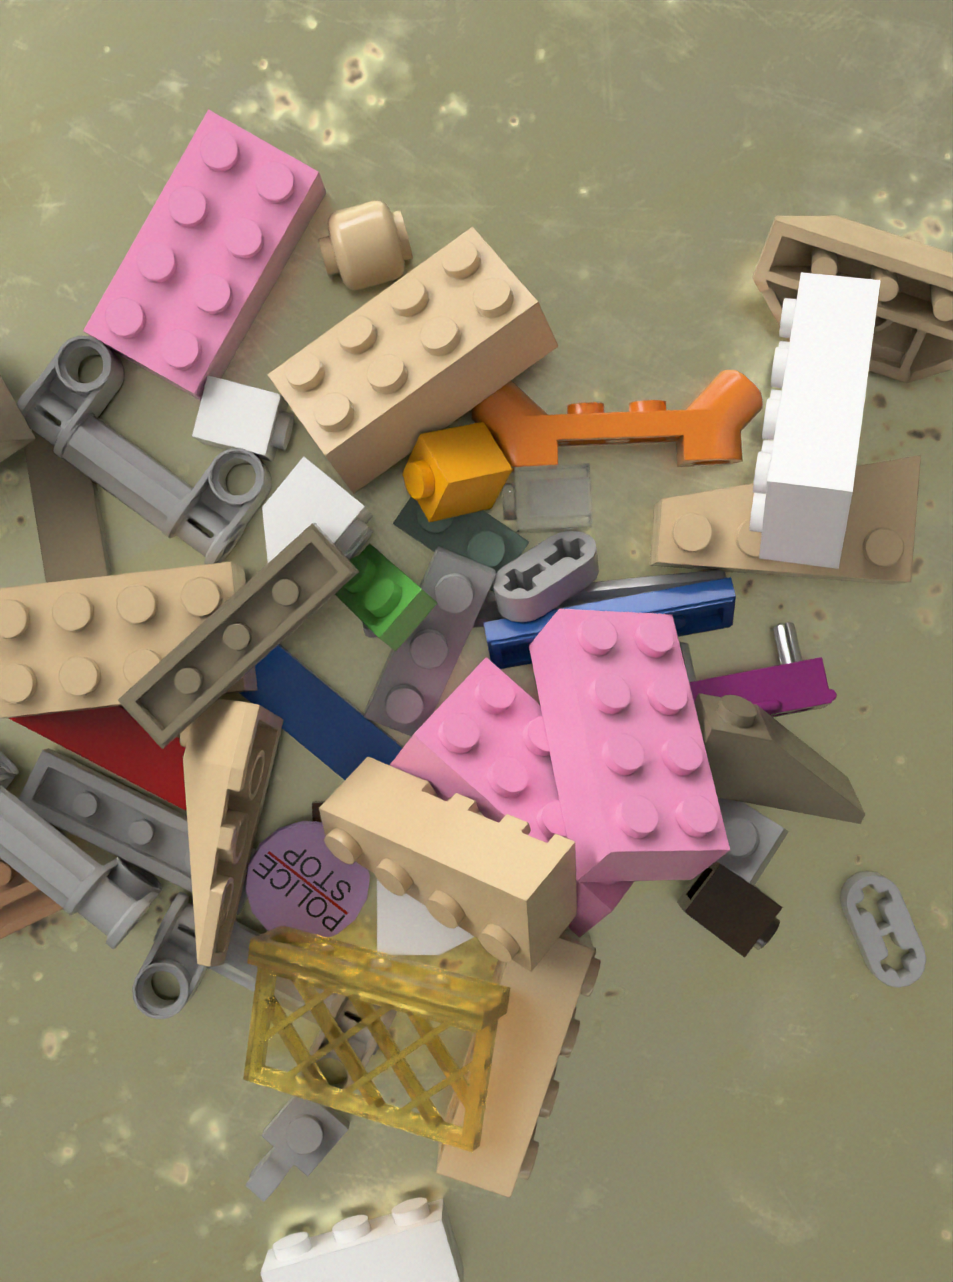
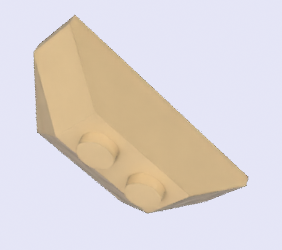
(914, 293)

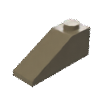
(767, 764)

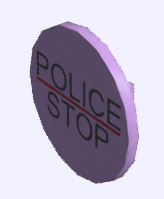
(302, 884)

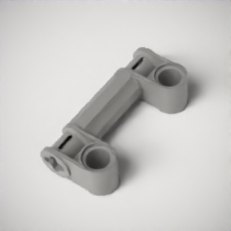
(128, 470)
(106, 895)
(177, 954)

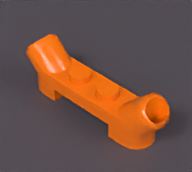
(703, 433)

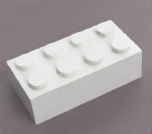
(815, 420)

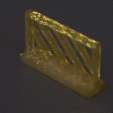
(388, 982)

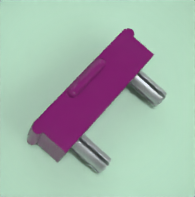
(775, 689)

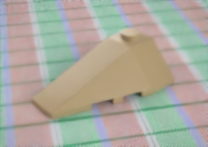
(225, 788)

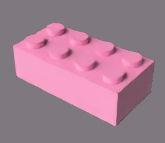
(207, 255)
(626, 747)
(495, 750)

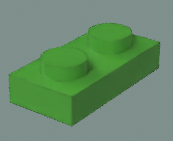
(385, 598)

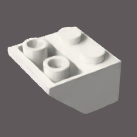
(311, 498)

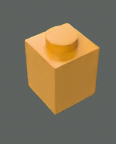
(456, 471)

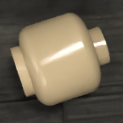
(366, 245)

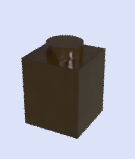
(731, 908)

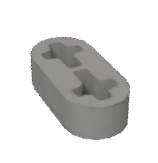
(546, 576)
(895, 922)

